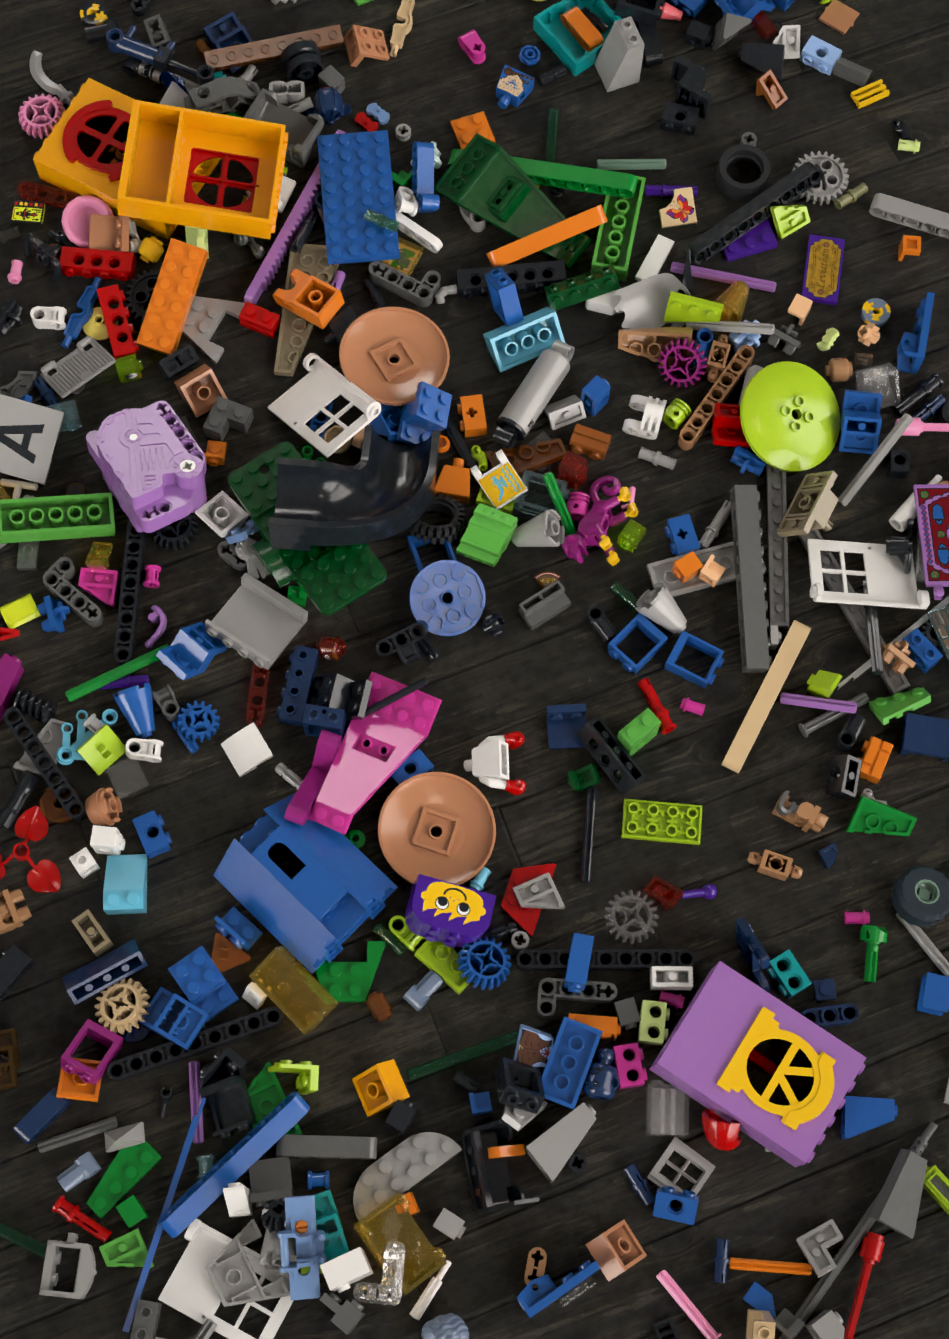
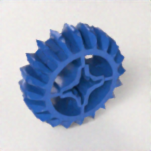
(468, 958)

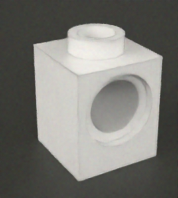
(84, 863)

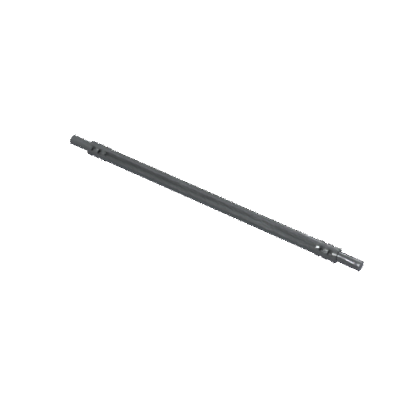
(851, 1244)

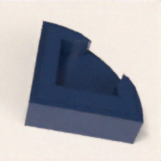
(828, 854)

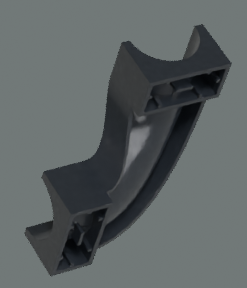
(357, 503)

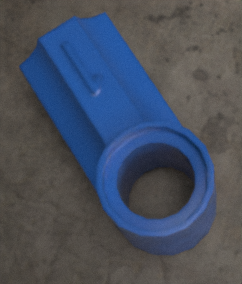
(705, 345)

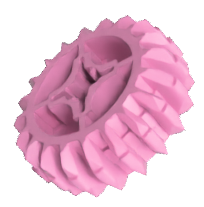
(41, 109)

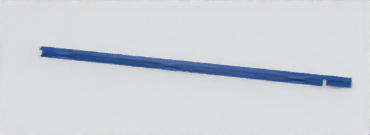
(166, 1206)

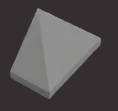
(124, 1137)

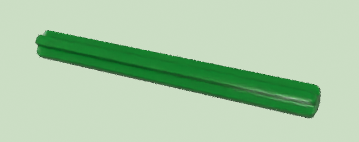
(113, 675)

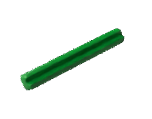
(559, 503)

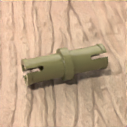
(851, 196)

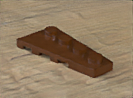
(531, 456)

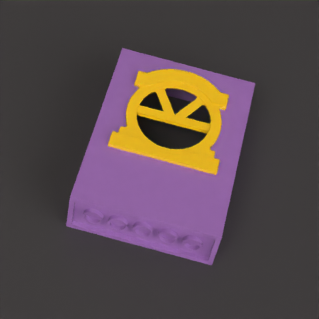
(710, 1057)

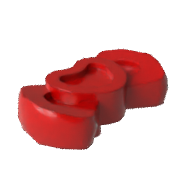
(365, 122)

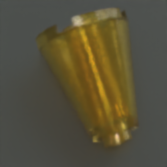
(734, 301)

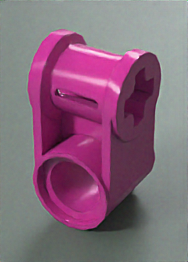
(473, 46)

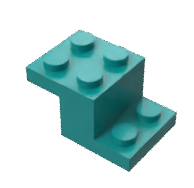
(329, 1221)

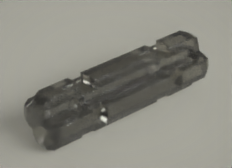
(577, 1291)

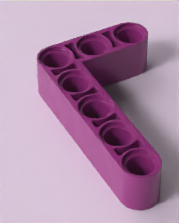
(306, 795)

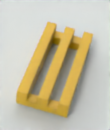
(868, 91)

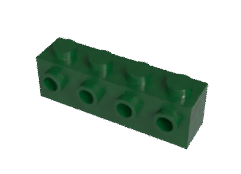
(582, 287)

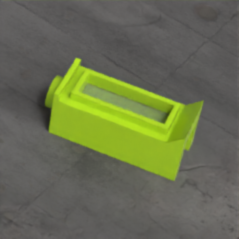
(937, 1186)

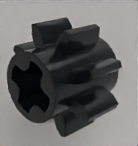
(494, 624)

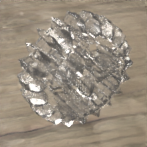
(640, 903)

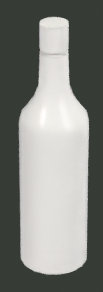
(908, 510)

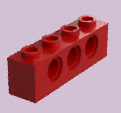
(90, 257)
(112, 295)

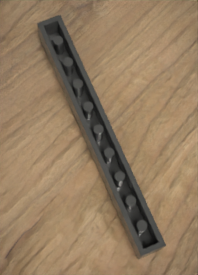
(749, 579)

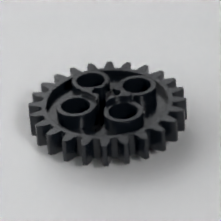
(139, 289)

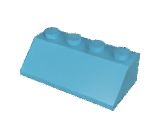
(524, 339)

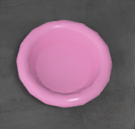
(76, 218)

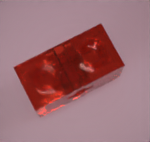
(573, 470)

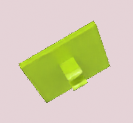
(102, 749)

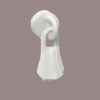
(133, 243)

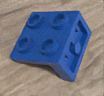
(239, 928)

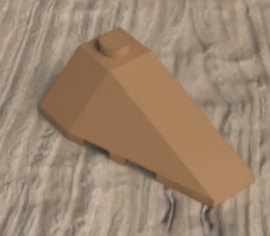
(650, 341)

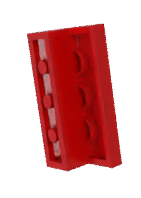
(727, 426)

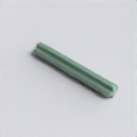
(631, 164)

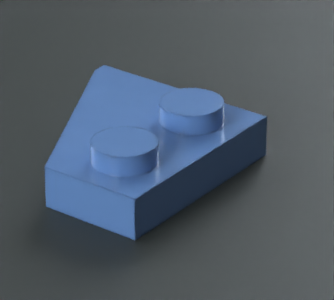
(241, 534)

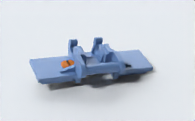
(309, 1247)

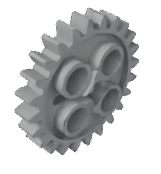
(834, 173)

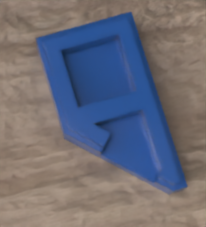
(760, 1299)

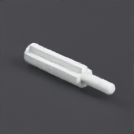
(429, 1293)

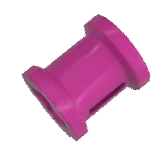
(152, 576)

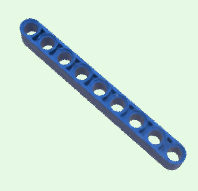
(233, 1164)

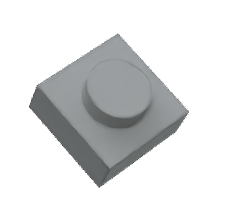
(775, 636)

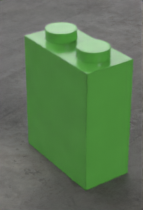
(639, 731)

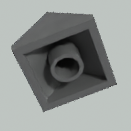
(728, 28)

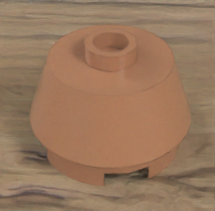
(103, 807)

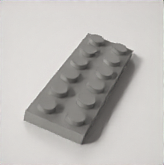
(662, 570)

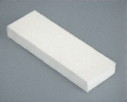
(655, 258)

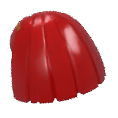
(720, 1132)

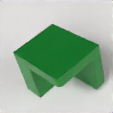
(402, 179)
(132, 1211)

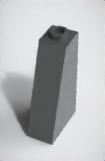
(901, 1194)

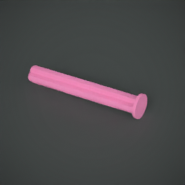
(687, 1306)

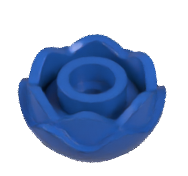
(529, 55)

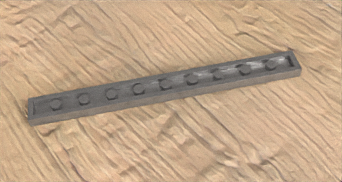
(777, 548)
(855, 614)

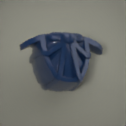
(329, 105)

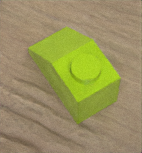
(823, 683)

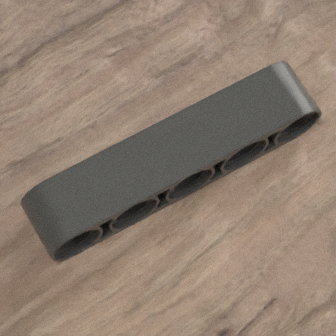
(327, 1147)

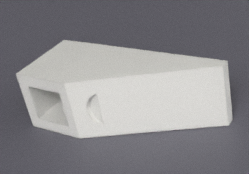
(238, 1200)

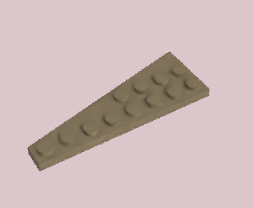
(293, 329)

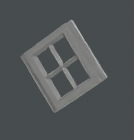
(691, 1156)

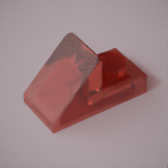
(663, 892)

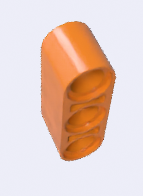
(581, 29)

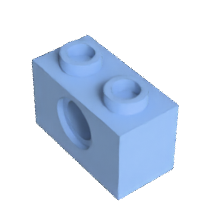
(828, 55)

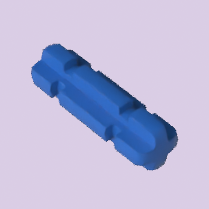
(191, 746)

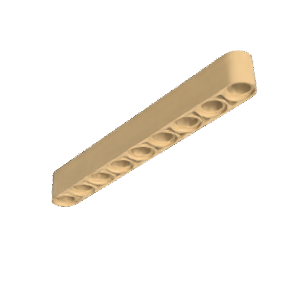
(766, 697)

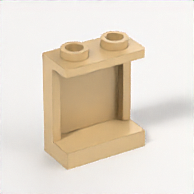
(760, 1325)

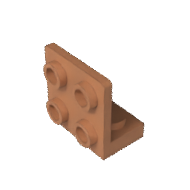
(365, 42)
(109, 232)

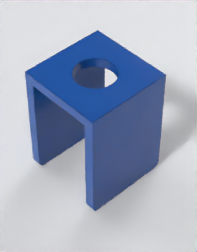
(933, 994)

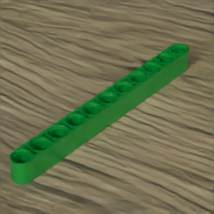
(573, 177)

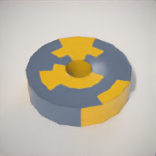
(879, 306)

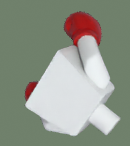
(491, 762)

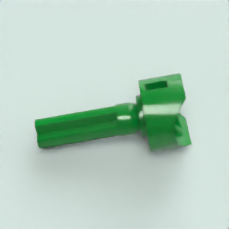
(873, 936)

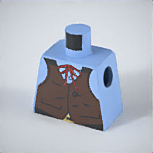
(533, 1046)

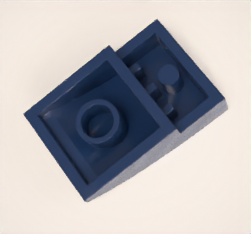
(226, 33)

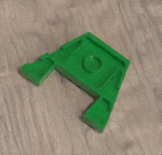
(351, 979)

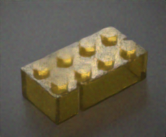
(293, 989)

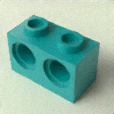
(793, 971)

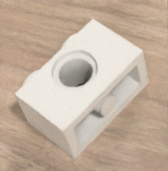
(107, 840)
(671, 978)

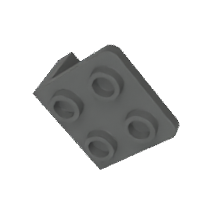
(270, 1180)

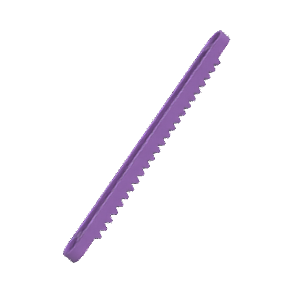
(285, 237)

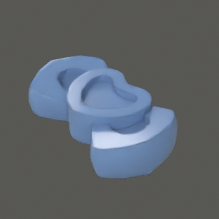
(378, 113)

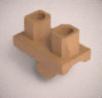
(899, 653)

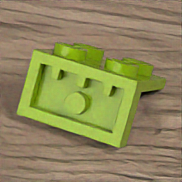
(308, 1074)

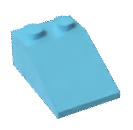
(125, 884)

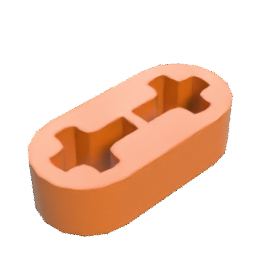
(506, 1151)

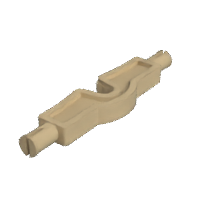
(401, 30)

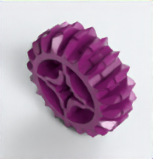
(685, 370)

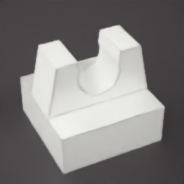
(254, 995)

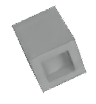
(450, 1224)

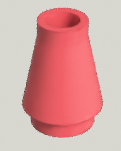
(670, 12)

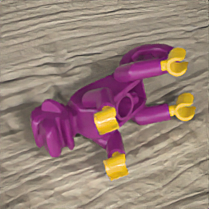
(594, 525)

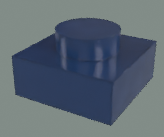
(824, 990)

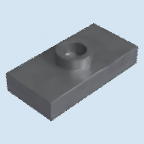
(28, 555)

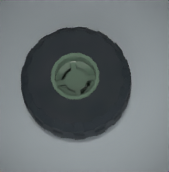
(921, 896)

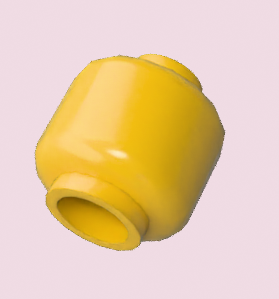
(150, 249)

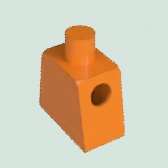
(454, 481)

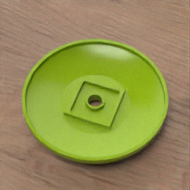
(768, 418)

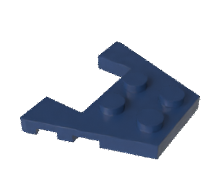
(752, 952)

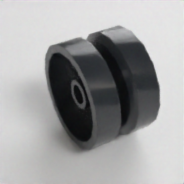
(302, 61)

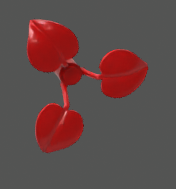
(34, 826)

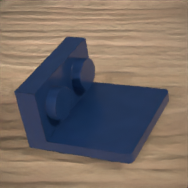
(563, 724)

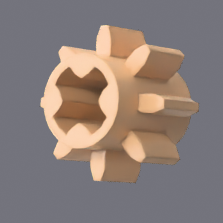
(868, 334)

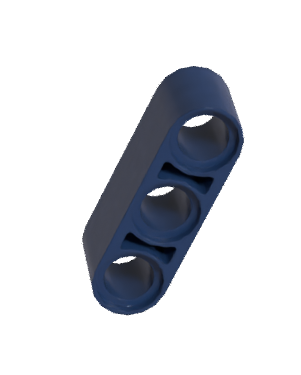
(837, 1012)
(40, 1116)

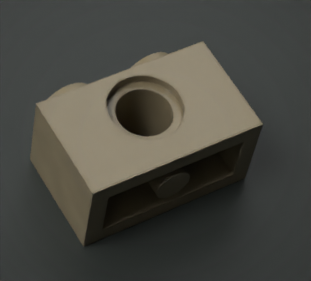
(92, 933)

